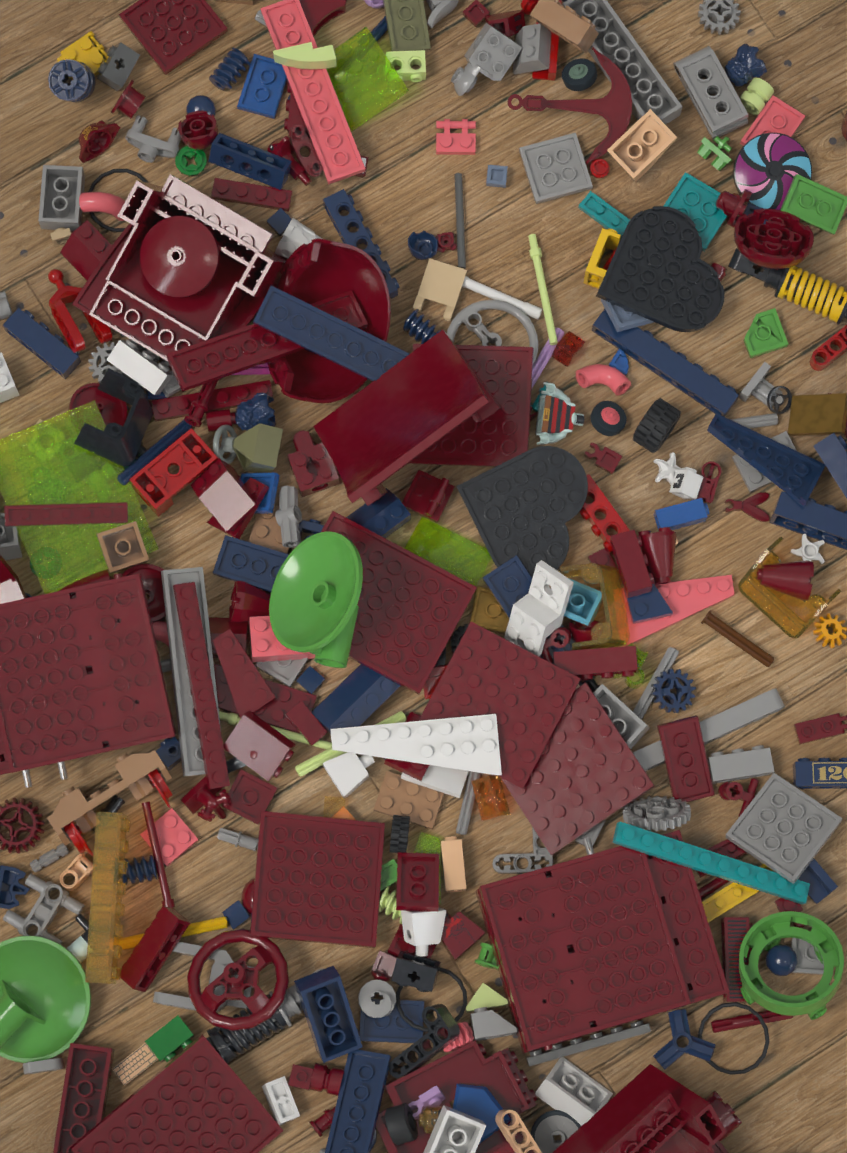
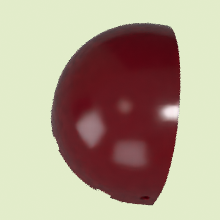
(317, 273)

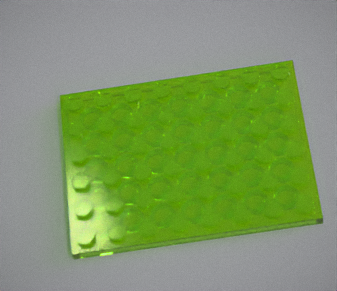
(48, 468)

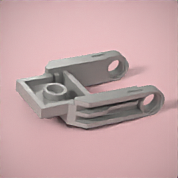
(221, 960)

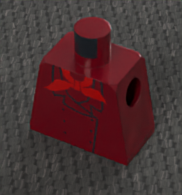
(459, 934)

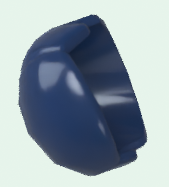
(201, 103)
(422, 245)
(781, 960)

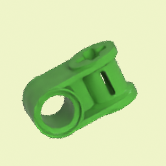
(490, 962)

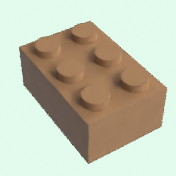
(565, 23)

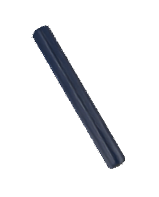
(154, 451)

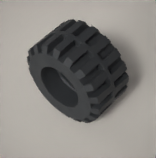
(656, 425)

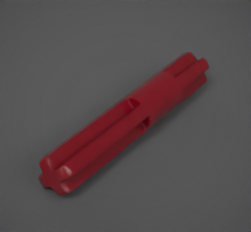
(746, 1021)

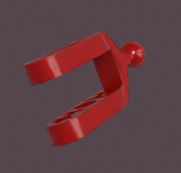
(65, 295)

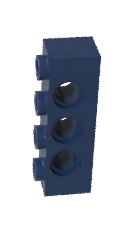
(250, 161)

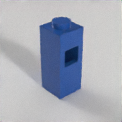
(682, 514)

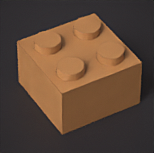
(122, 547)

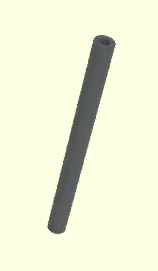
(460, 220)

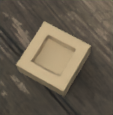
(60, 236)

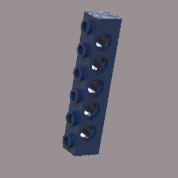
(341, 201)

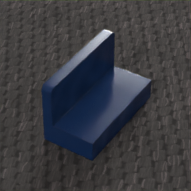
(819, 880)

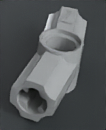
(289, 516)

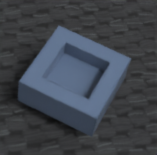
(496, 176)

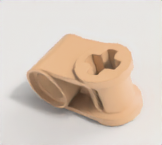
(77, 870)

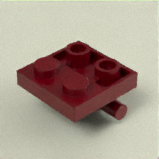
(428, 496)

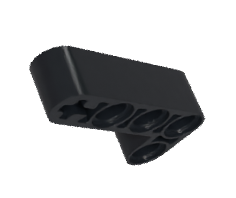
(422, 1046)

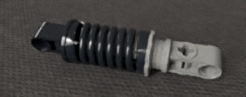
(231, 1042)

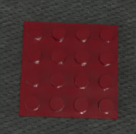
(173, 29)

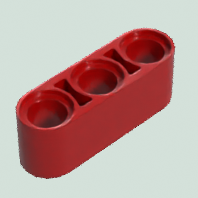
(827, 353)

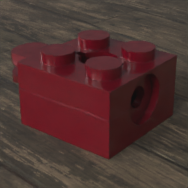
(311, 465)

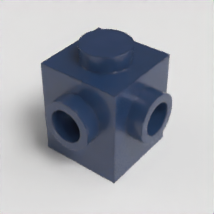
(170, 752)

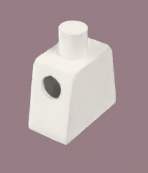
(348, 771)
(423, 928)

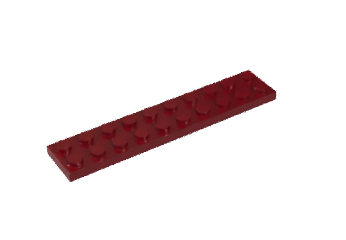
(249, 346)

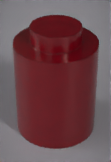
(218, 418)

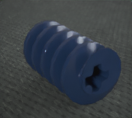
(229, 69)
(419, 328)
(140, 870)

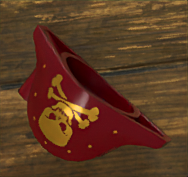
(96, 139)

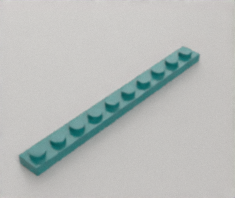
(710, 862)

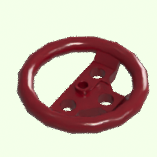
(259, 1004)

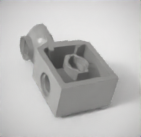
(490, 55)

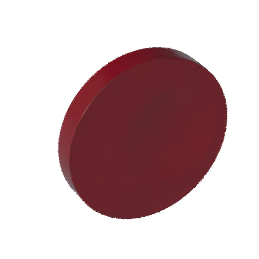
(111, 408)

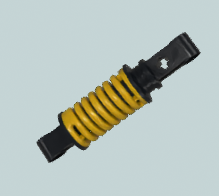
(798, 287)

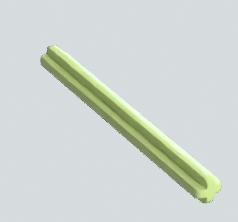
(318, 760)

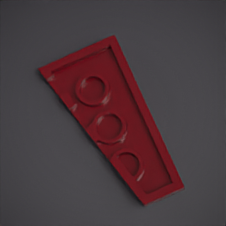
(243, 678)

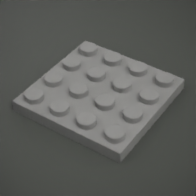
(783, 828)

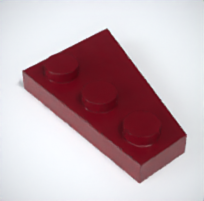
(258, 492)

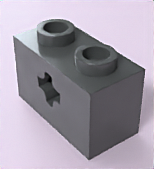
(126, 61)

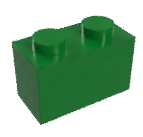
(170, 1039)

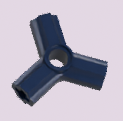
(680, 1028)

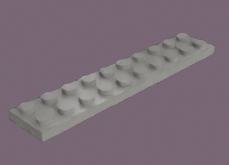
(187, 726)

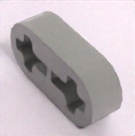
(43, 1066)

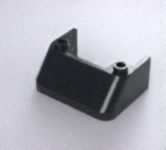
(117, 441)

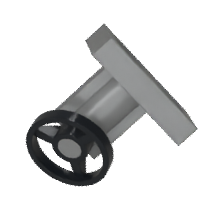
(766, 392)

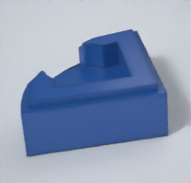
(620, 362)

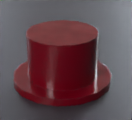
(129, 101)

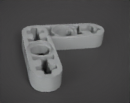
(538, 853)

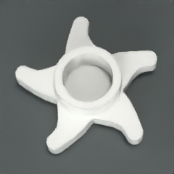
(667, 468)
(809, 550)

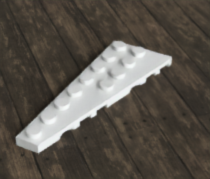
(452, 743)

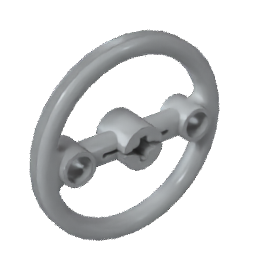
(471, 312)

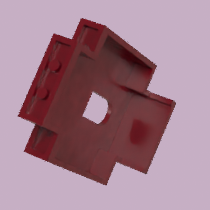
(465, 1067)

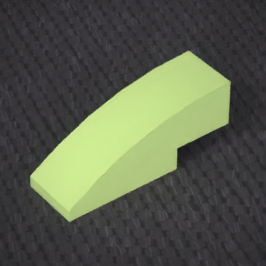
(305, 57)

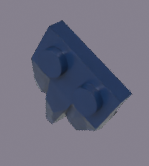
(10, 886)

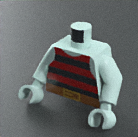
(555, 415)

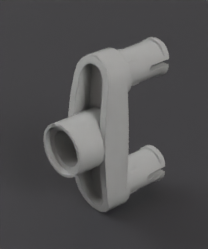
(150, 146)

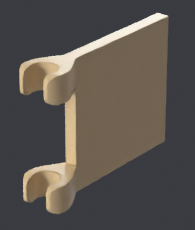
(442, 285)

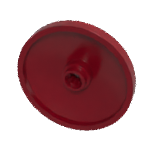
(197, 259)

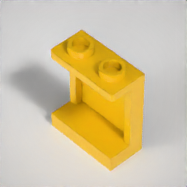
(593, 274)

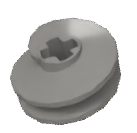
(386, 1005)

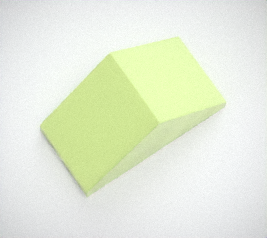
(486, 998)

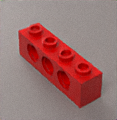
(602, 505)

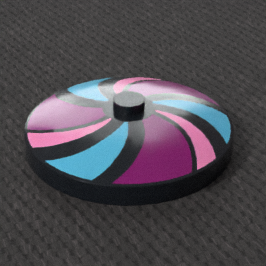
(768, 168)

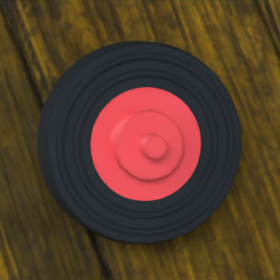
(608, 418)

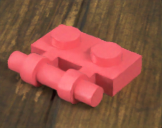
(455, 143)

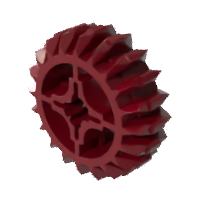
(14, 835)

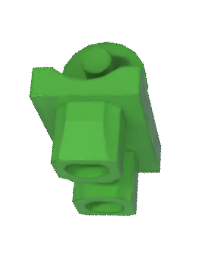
(708, 147)

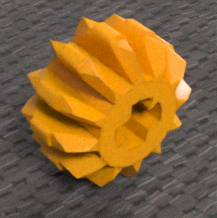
(822, 630)

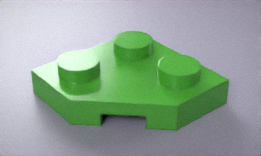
(765, 334)

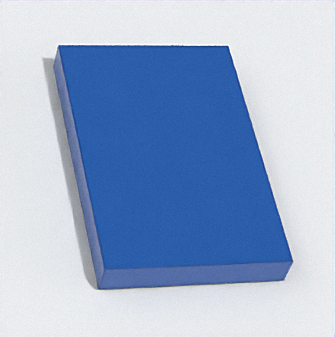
(263, 87)

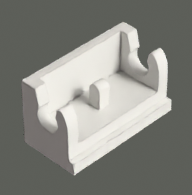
(280, 1100)

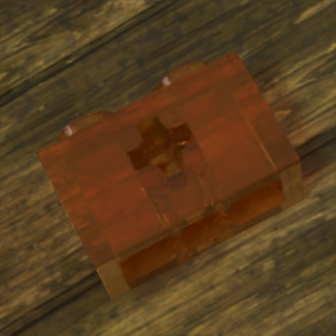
(490, 797)

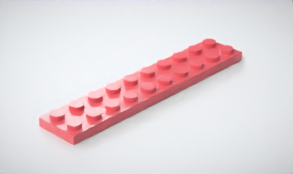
(314, 95)

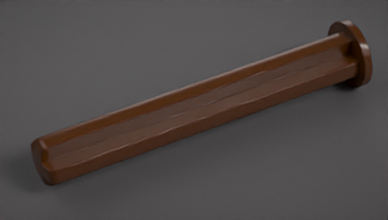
(738, 639)

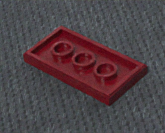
(686, 759)

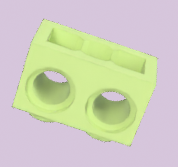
(406, 60)

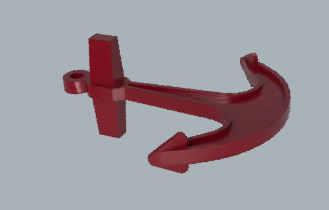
(614, 107)

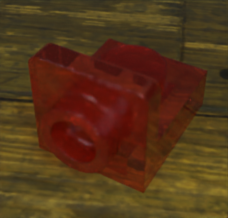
(567, 348)

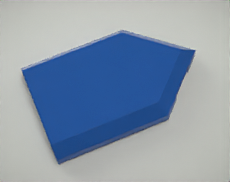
(479, 1103)

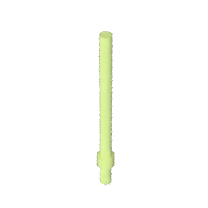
(535, 255)
(234, 718)

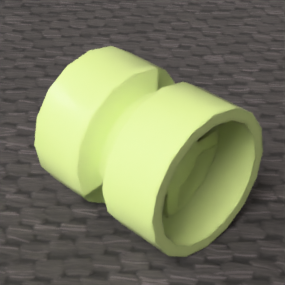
(758, 93)

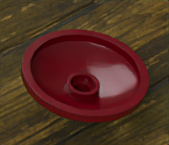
(153, 588)

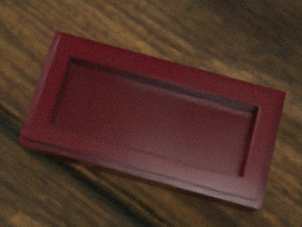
(306, 723)

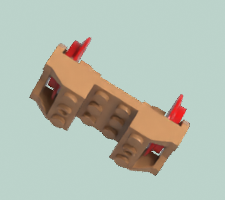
(76, 806)

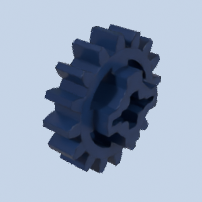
(673, 698)

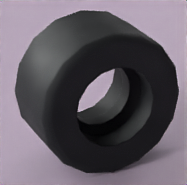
(401, 1124)

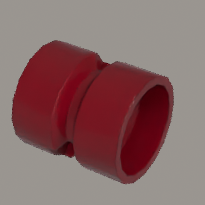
(326, 1079)

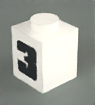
(686, 483)

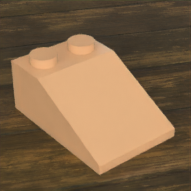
(642, 145)

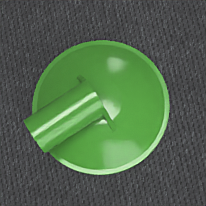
(317, 598)
(40, 999)

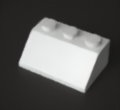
(573, 1091)

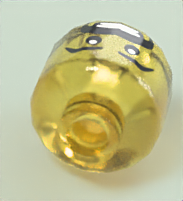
(429, 1117)

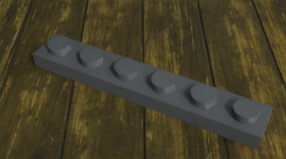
(578, 1045)

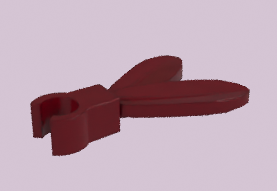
(749, 506)

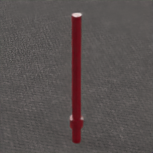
(167, 901)

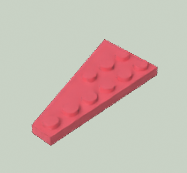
(684, 600)

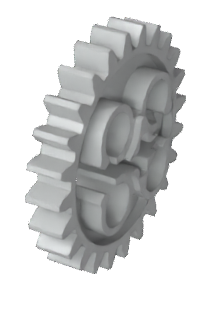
(657, 813)

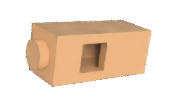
(453, 865)

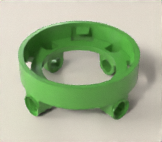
(767, 934)

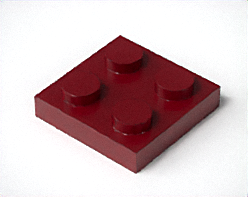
(250, 796)

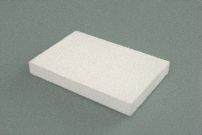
(441, 779)

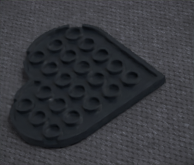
(661, 272)
(525, 506)

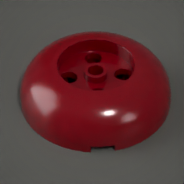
(777, 243)

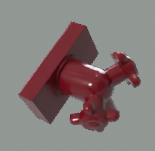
(201, 796)

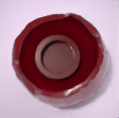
(581, 632)

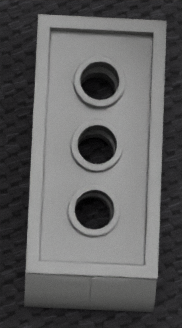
(706, 65)

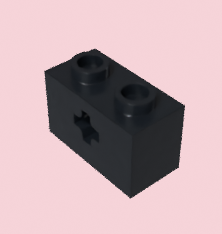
(426, 970)

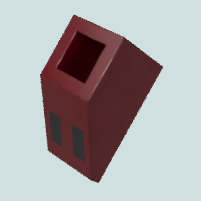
(508, 22)

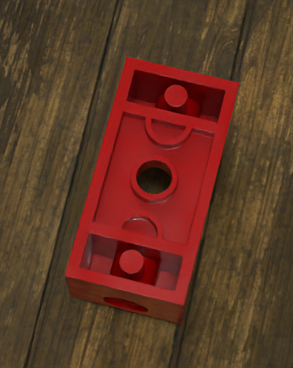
(158, 486)

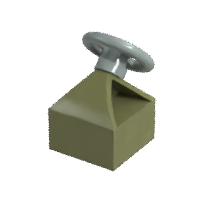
(255, 448)

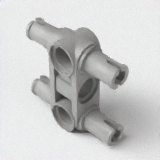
(44, 909)

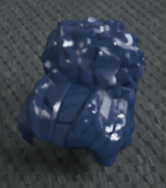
(745, 65)
(255, 412)

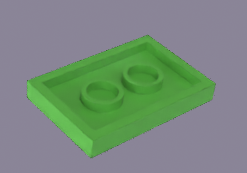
(815, 204)

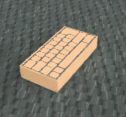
(135, 1064)

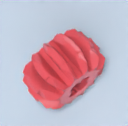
(465, 1037)

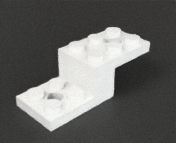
(540, 610)

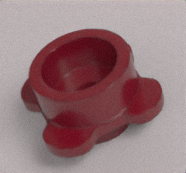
(446, 237)

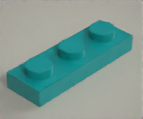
(603, 213)

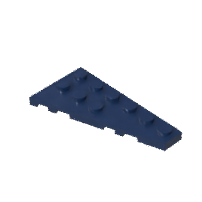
(780, 464)

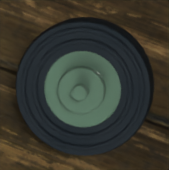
(579, 74)

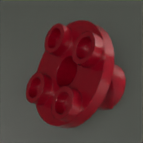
(733, 204)

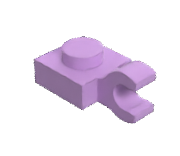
(432, 1097)

